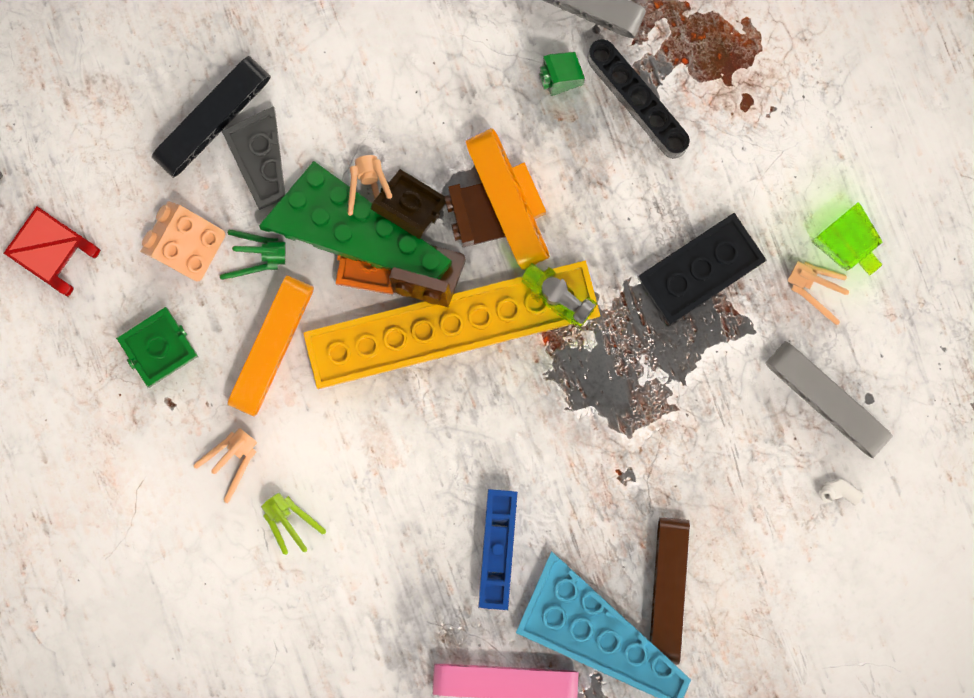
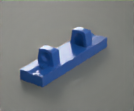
(497, 549)

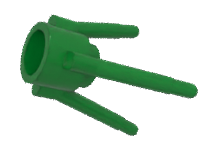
(271, 251)

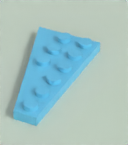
(586, 628)

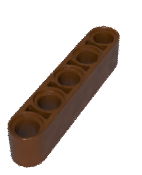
(669, 586)

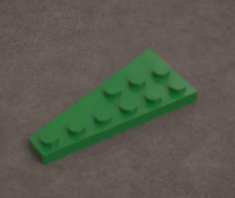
(318, 215)

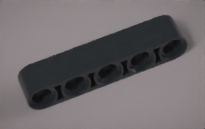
(633, 85)
(211, 116)

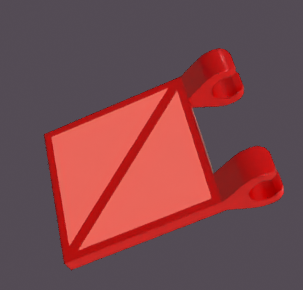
(46, 247)

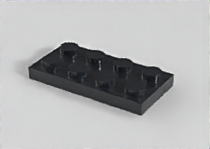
(701, 268)

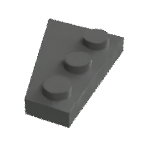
(258, 156)

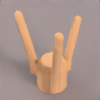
(368, 170)
(805, 274)
(237, 444)

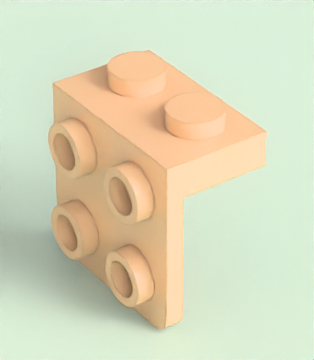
(183, 241)

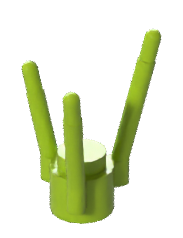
(278, 509)

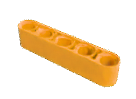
(507, 198)
(270, 345)

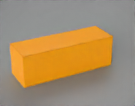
(529, 190)

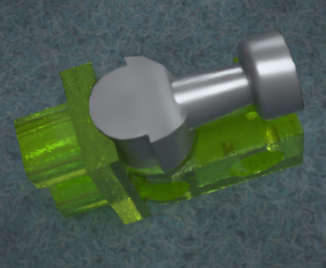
(556, 296)

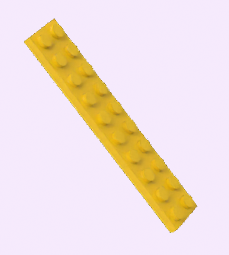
(434, 331)

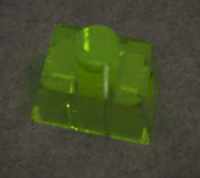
(851, 241)

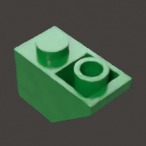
(561, 72)

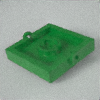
(157, 347)

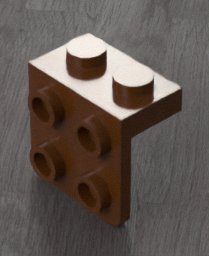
(473, 215)
(427, 288)

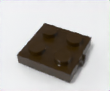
(412, 204)

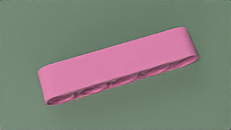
(503, 682)

